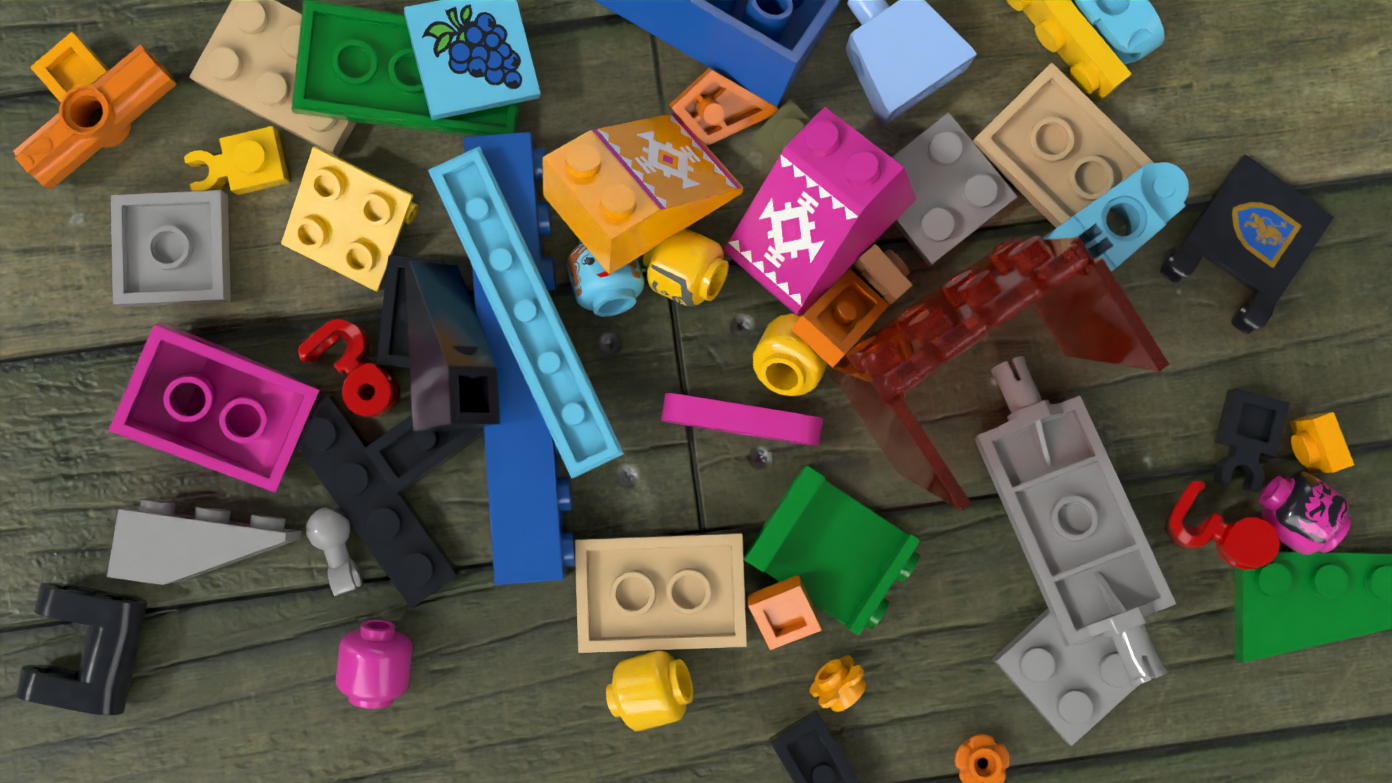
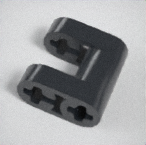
(107, 653)

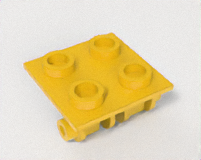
(347, 218)

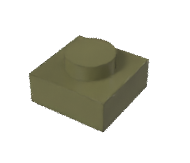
(779, 130)

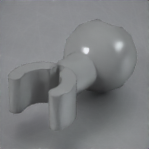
(329, 531)

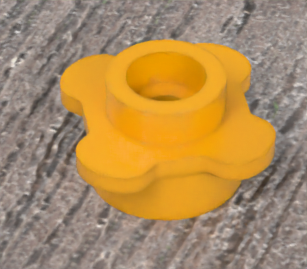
(839, 684)

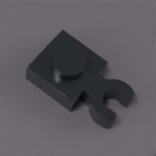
(1251, 428)

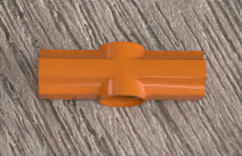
(67, 138)

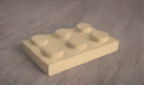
(255, 66)
(1059, 148)
(660, 593)

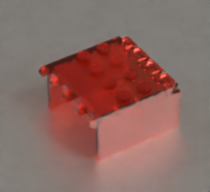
(1057, 276)

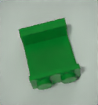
(836, 548)

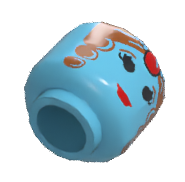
(597, 289)

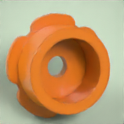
(982, 747)

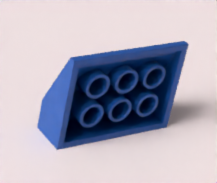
(745, 40)

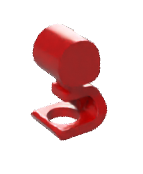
(368, 387)
(1240, 544)

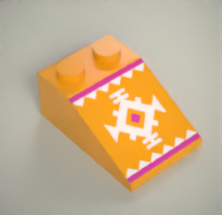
(635, 186)

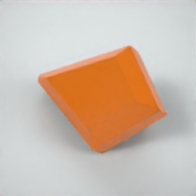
(719, 107)

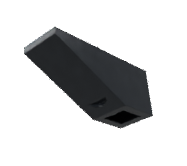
(449, 355)

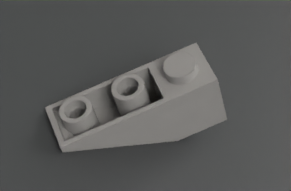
(171, 547)

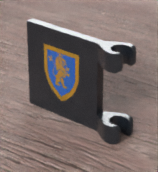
(1255, 233)

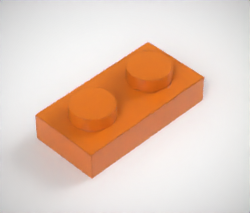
(840, 317)

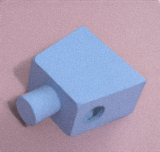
(903, 54)

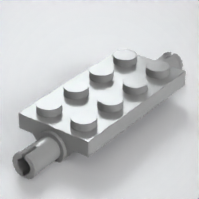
(1075, 522)

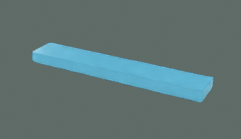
(526, 312)

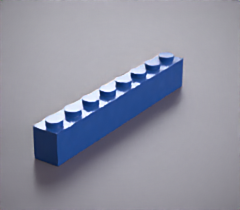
(521, 455)

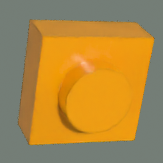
(69, 66)
(1320, 443)

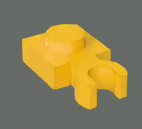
(247, 162)

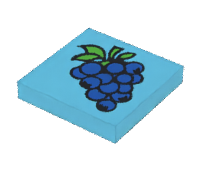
(471, 55)

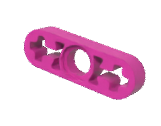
(742, 419)

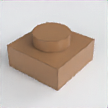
(884, 273)

